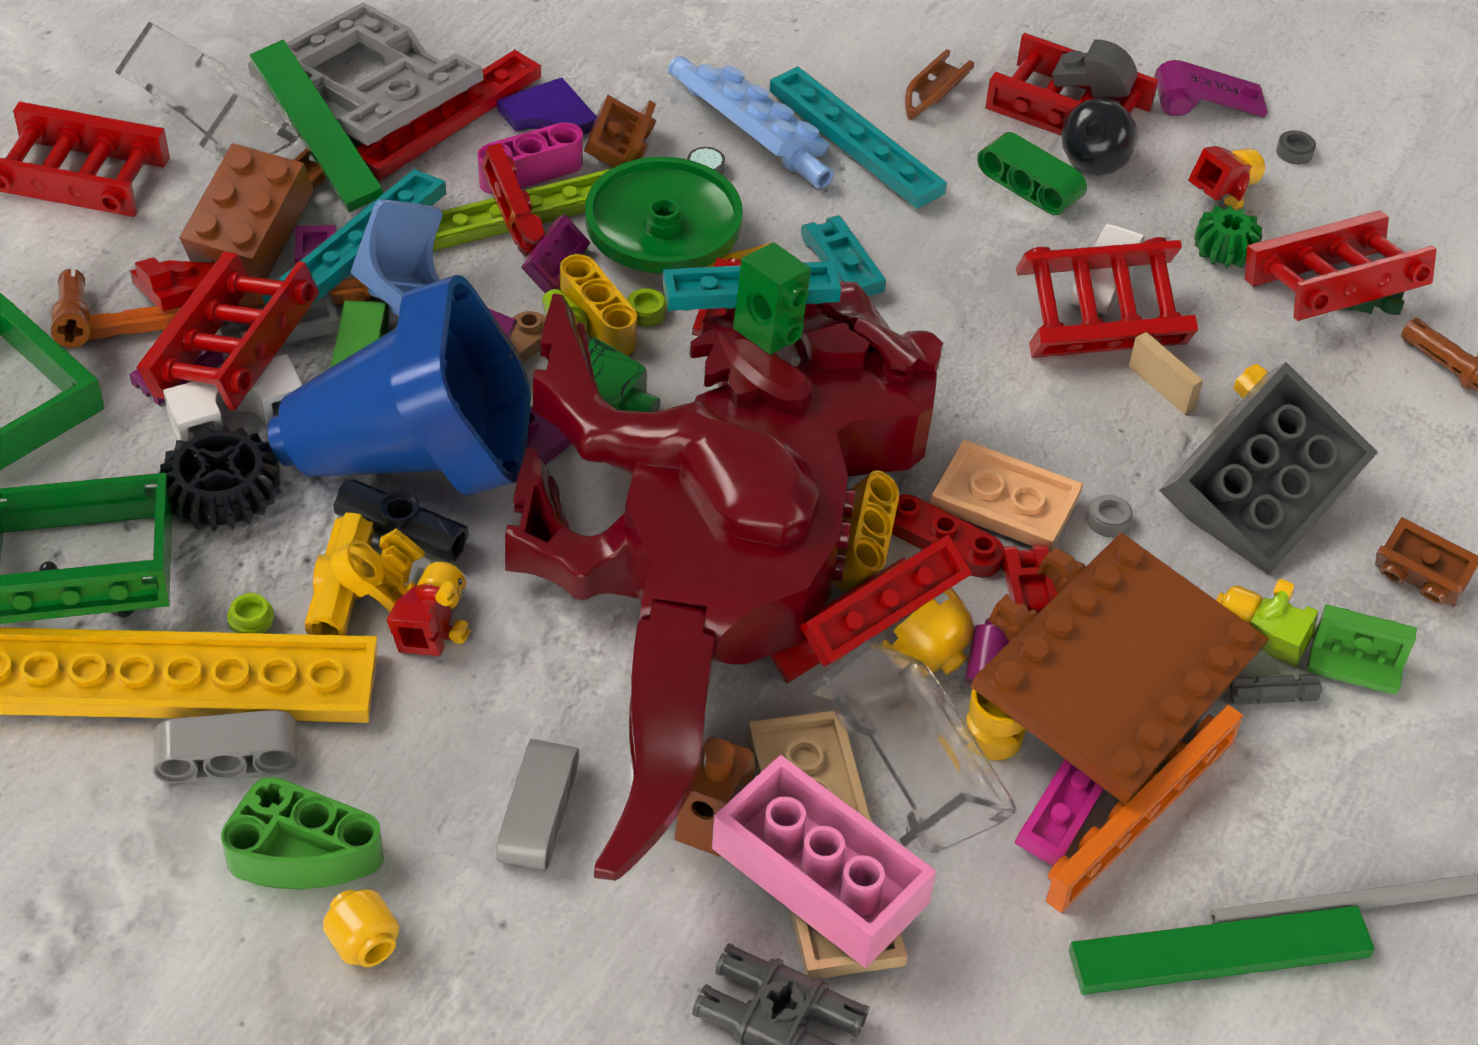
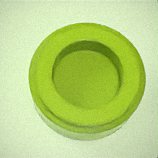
(649, 306)

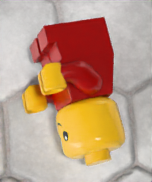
(1227, 172)
(424, 612)

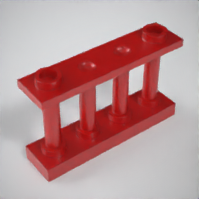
(1046, 106)
(87, 134)
(1333, 244)
(204, 313)
(1092, 333)
(873, 607)

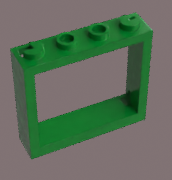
(79, 387)
(96, 587)

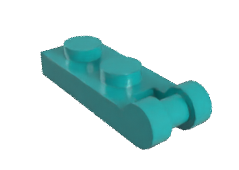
(837, 243)

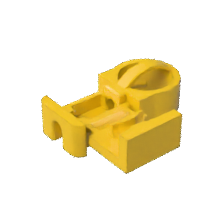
(382, 574)

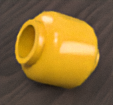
(361, 927)

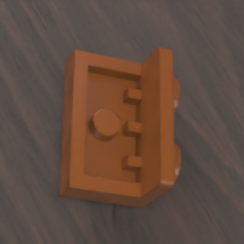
(620, 132)
(1427, 562)

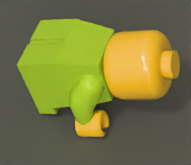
(1285, 625)

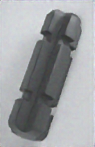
(1276, 689)

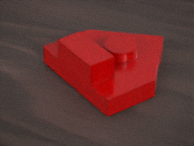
(170, 281)

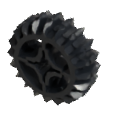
(220, 488)

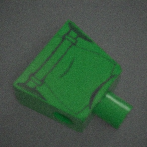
(621, 379)

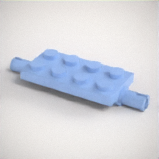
(759, 116)

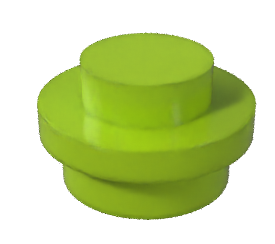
(250, 614)

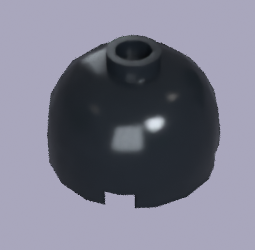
(1099, 136)

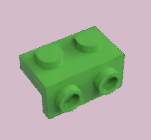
(1360, 649)

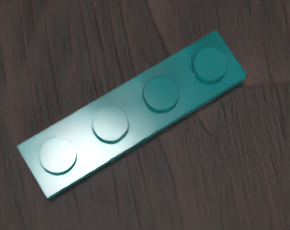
(718, 286)

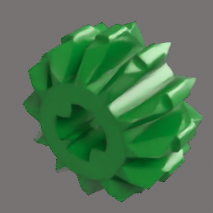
(1225, 235)

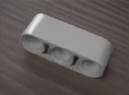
(225, 746)
(537, 804)

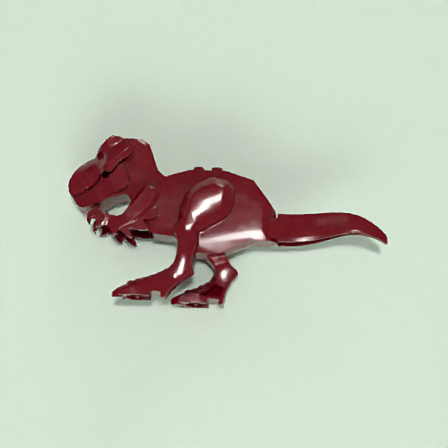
(724, 512)

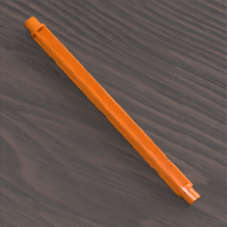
(154, 319)

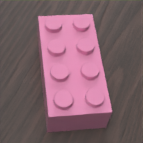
(823, 860)

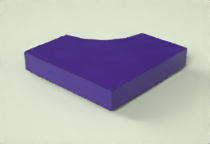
(546, 106)

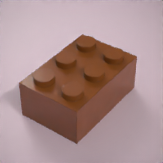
(248, 209)

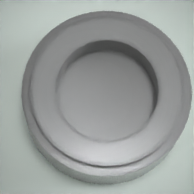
(1109, 515)

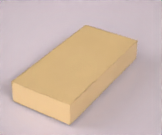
(1165, 373)

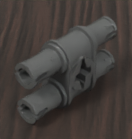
(774, 988)

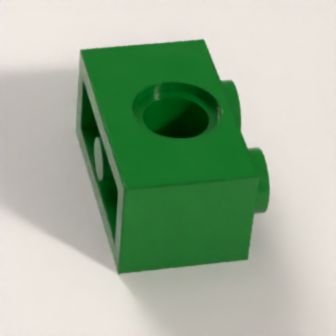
(771, 298)

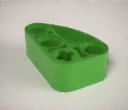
(284, 848)

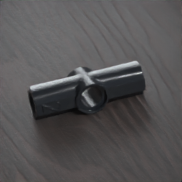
(403, 512)

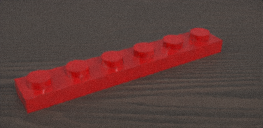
(406, 143)

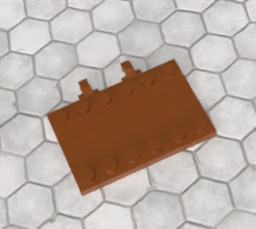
(1115, 662)

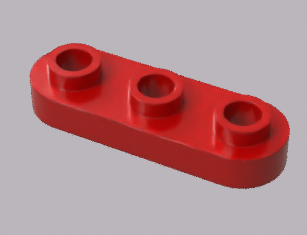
(922, 525)

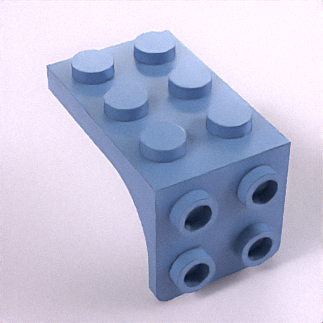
(397, 250)

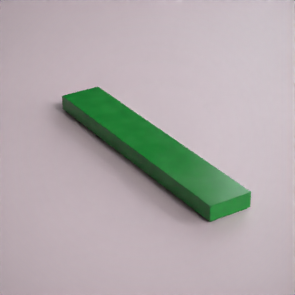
(316, 126)
(1220, 950)

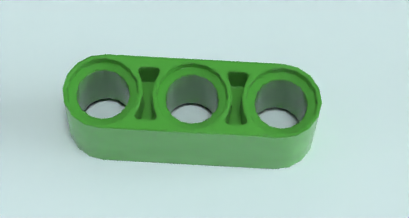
(359, 326)

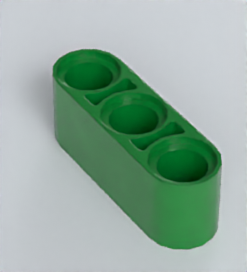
(1032, 173)

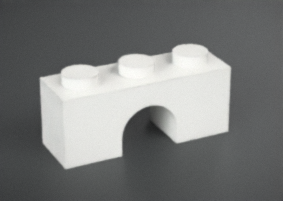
(200, 405)

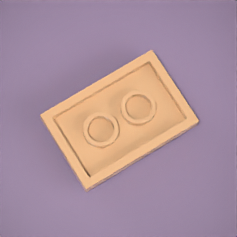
(1006, 495)

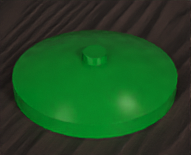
(663, 214)

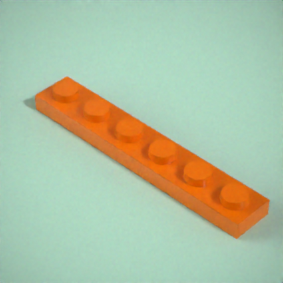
(1129, 820)

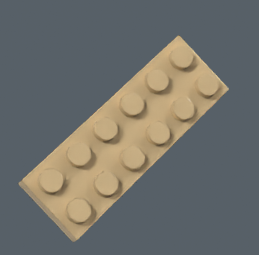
(822, 751)

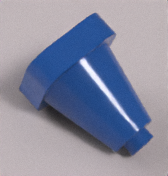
(420, 399)

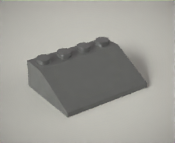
(1269, 469)

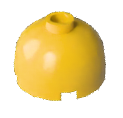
(936, 634)

